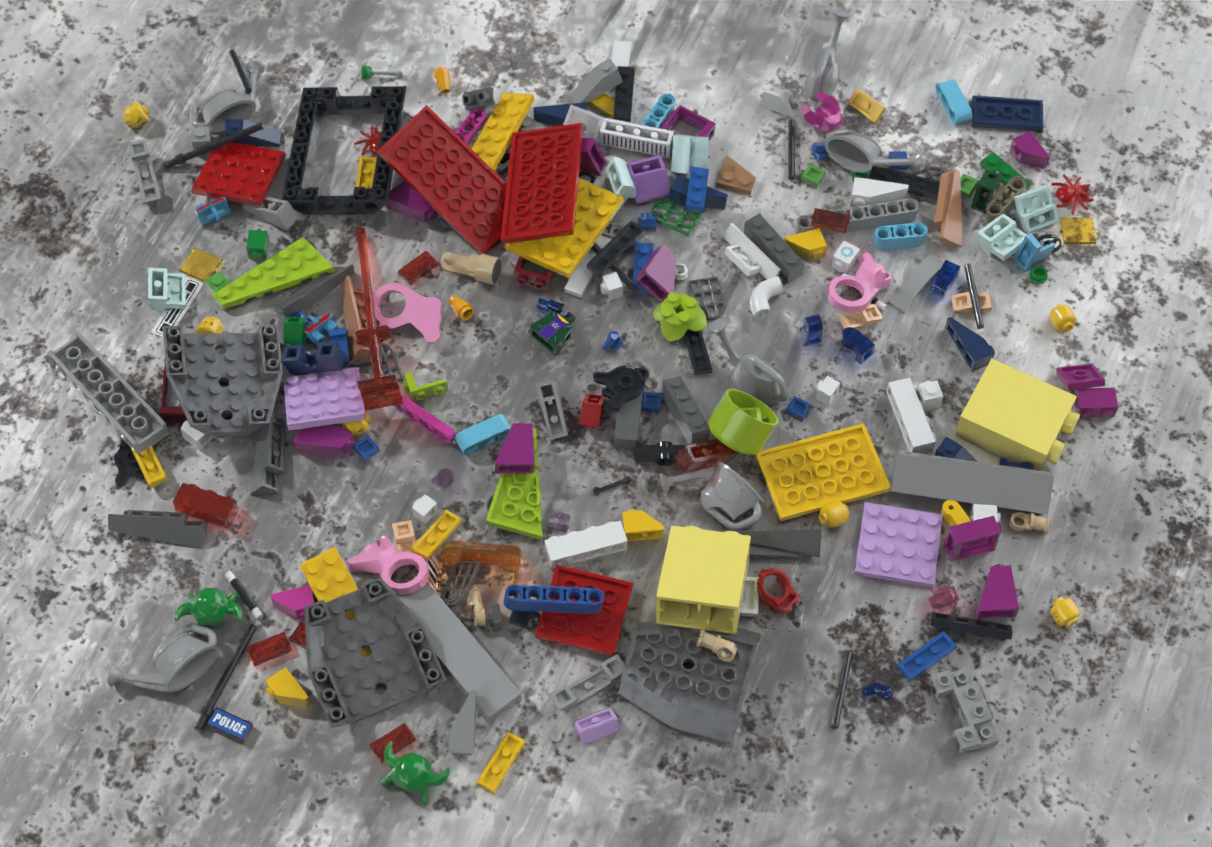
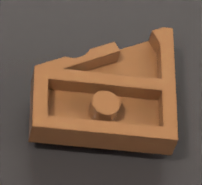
(735, 177)

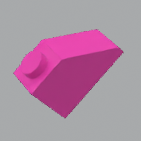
(293, 601)

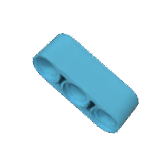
(954, 102)
(660, 111)
(889, 236)
(483, 434)

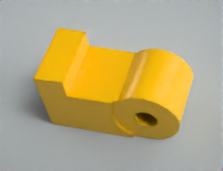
(953, 513)

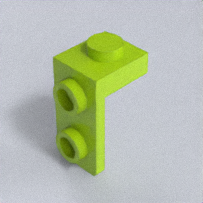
(421, 392)

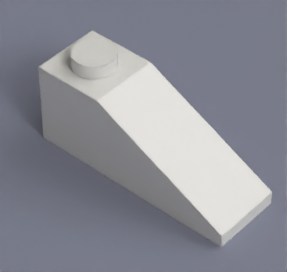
(874, 191)

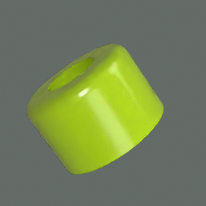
(742, 422)

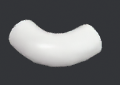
(761, 295)

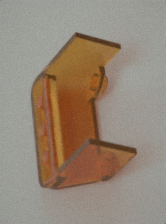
(506, 556)

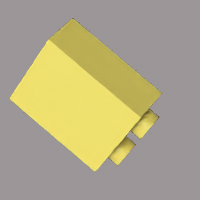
(1017, 416)
(703, 579)

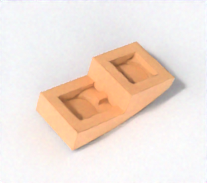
(962, 303)
(862, 319)
(404, 535)

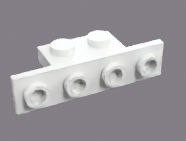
(748, 255)

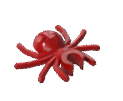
(373, 141)
(1071, 193)

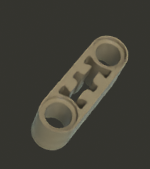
(1005, 194)

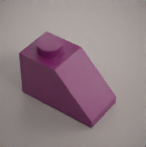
(1029, 150)

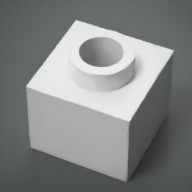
(611, 286)
(827, 390)
(424, 509)

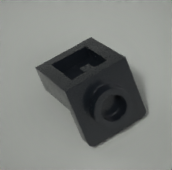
(524, 619)

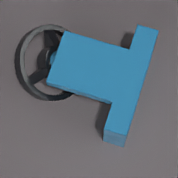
(1033, 250)

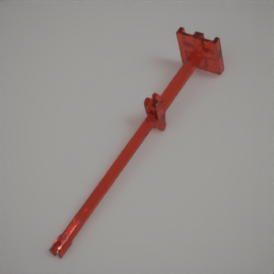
(381, 390)

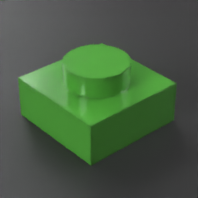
(813, 175)
(968, 185)
(216, 282)

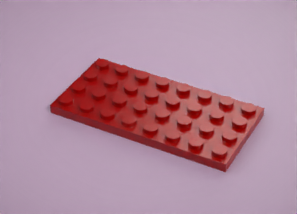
(449, 177)
(542, 183)

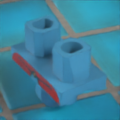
(212, 211)
(317, 327)

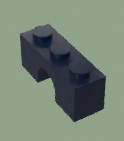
(301, 361)

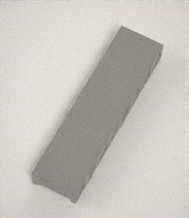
(109, 394)
(972, 482)
(462, 655)

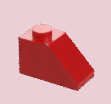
(592, 410)

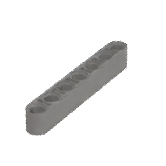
(868, 216)

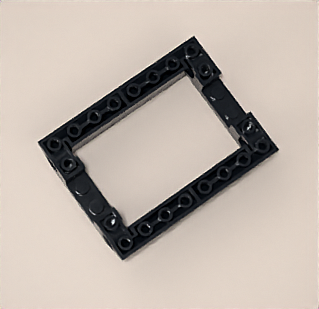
(324, 101)

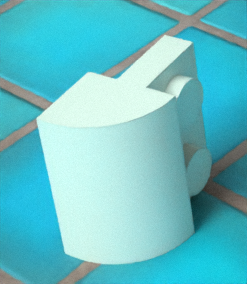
(689, 152)
(619, 179)
(1035, 209)
(1001, 237)
(166, 289)

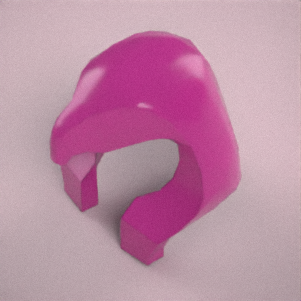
(826, 116)

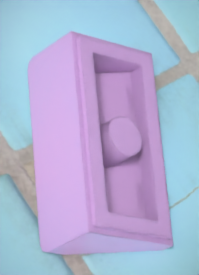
(597, 726)

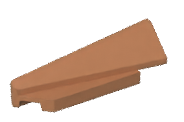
(949, 210)
(354, 318)

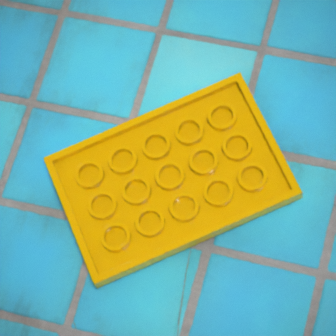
(565, 253)
(821, 471)

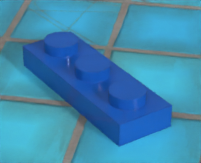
(697, 189)
(641, 255)
(926, 656)

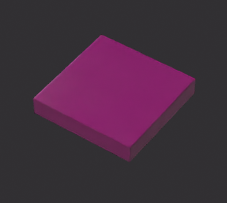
(1080, 376)

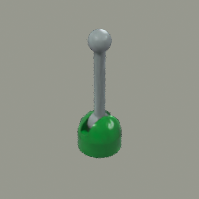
(367, 73)

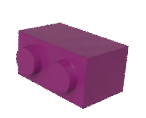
(1096, 402)

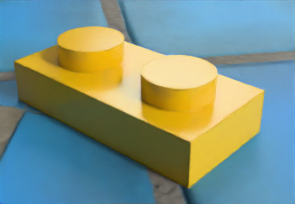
(867, 105)

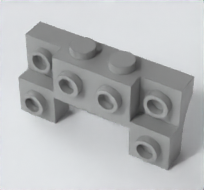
(971, 708)

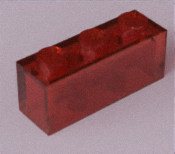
(703, 455)
(206, 505)

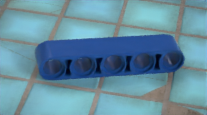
(545, 604)

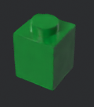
(257, 244)
(293, 330)

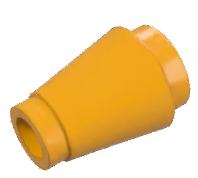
(442, 79)
(461, 308)

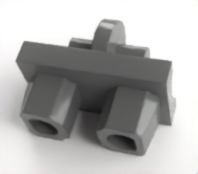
(478, 98)

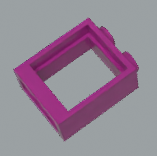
(691, 118)
(972, 538)

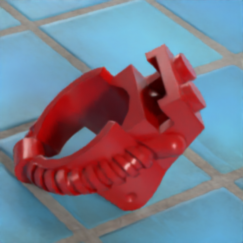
(789, 597)

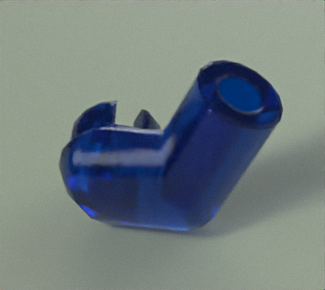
(880, 688)

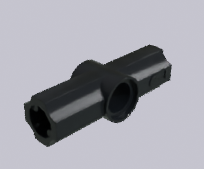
(662, 453)

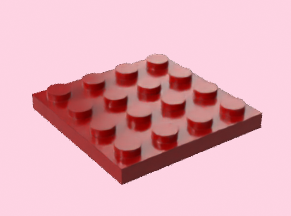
(239, 173)
(587, 632)

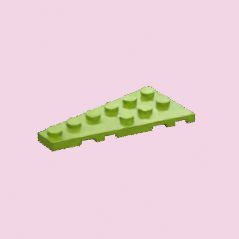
(275, 274)
(518, 502)

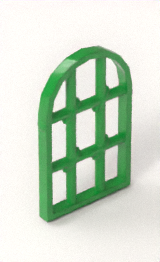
(683, 215)

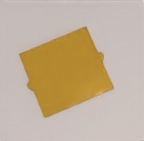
(1078, 230)
(200, 264)

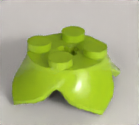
(678, 315)

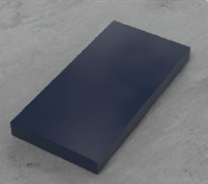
(1007, 113)

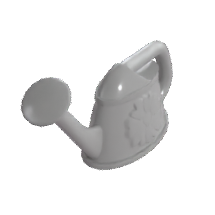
(825, 72)
(227, 104)
(862, 152)
(752, 372)
(724, 493)
(178, 659)

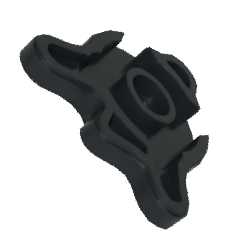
(622, 384)
(126, 465)

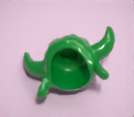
(210, 607)
(412, 773)

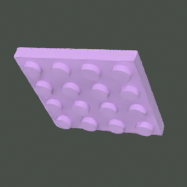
(323, 399)
(898, 544)

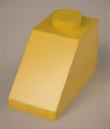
(808, 244)
(641, 526)
(286, 689)

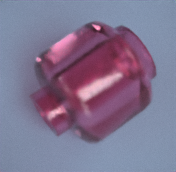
(944, 598)

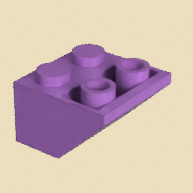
(649, 179)

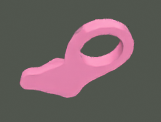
(869, 280)
(420, 311)
(384, 560)

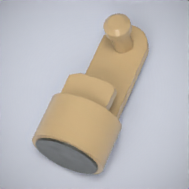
(483, 267)

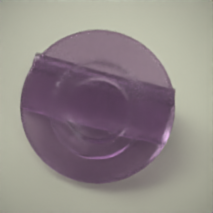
(444, 478)
(559, 522)

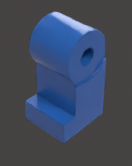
(339, 335)

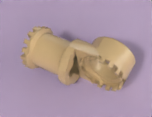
(1030, 522)
(474, 605)
(716, 644)

